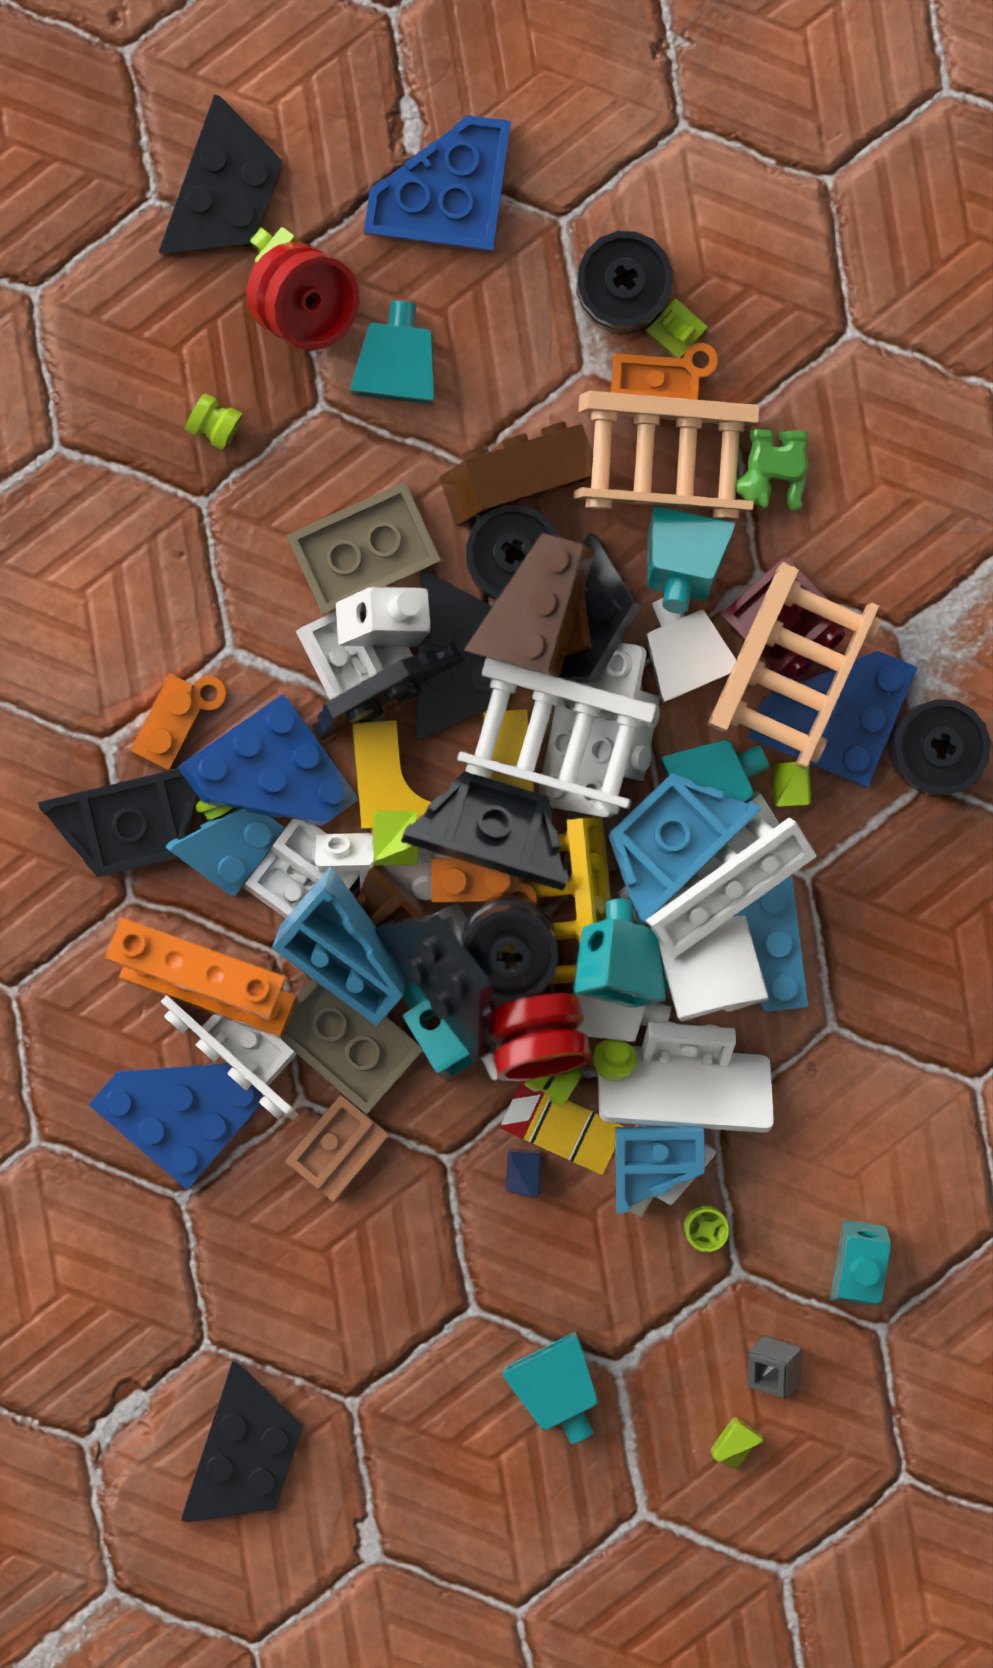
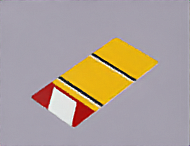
(565, 1131)

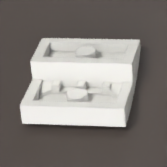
(344, 666)
(290, 869)
(716, 972)

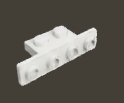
(355, 853)
(252, 1054)

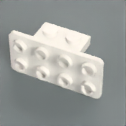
(622, 678)
(691, 1081)

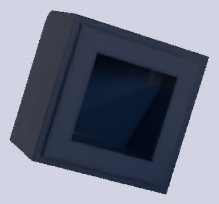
(524, 1172)

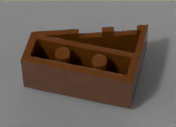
(517, 471)
(537, 608)

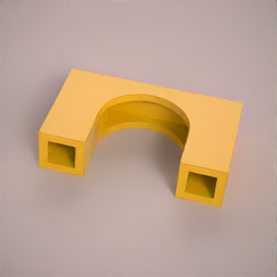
(380, 773)

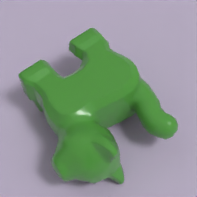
(781, 463)

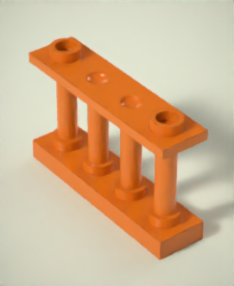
(201, 978)

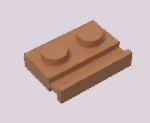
(337, 1147)

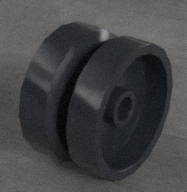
(628, 256)
(494, 534)
(965, 744)
(517, 923)

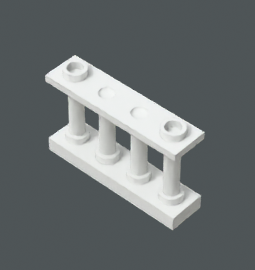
(588, 705)
(730, 881)

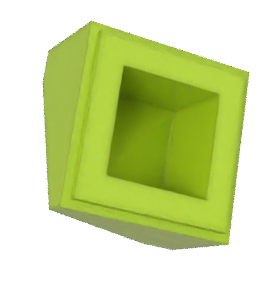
(790, 785)
(387, 836)
(735, 1443)

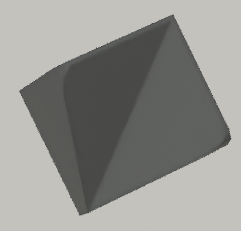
(774, 1367)

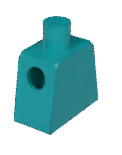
(396, 359)
(684, 555)
(718, 767)
(620, 959)
(439, 1045)
(861, 1264)
(555, 1386)

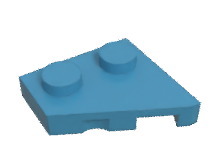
(228, 847)
(655, 1160)

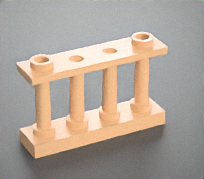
(647, 414)
(769, 631)

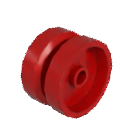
(303, 295)
(539, 1037)

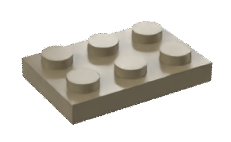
(363, 547)
(347, 1047)

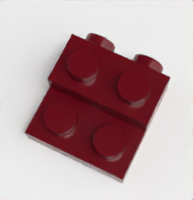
(803, 622)

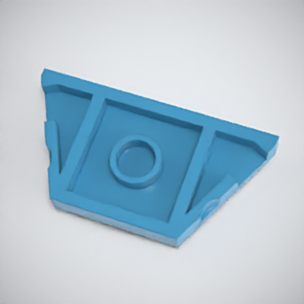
(673, 839)

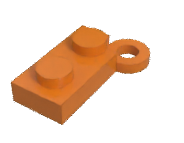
(661, 374)
(173, 718)
(466, 882)

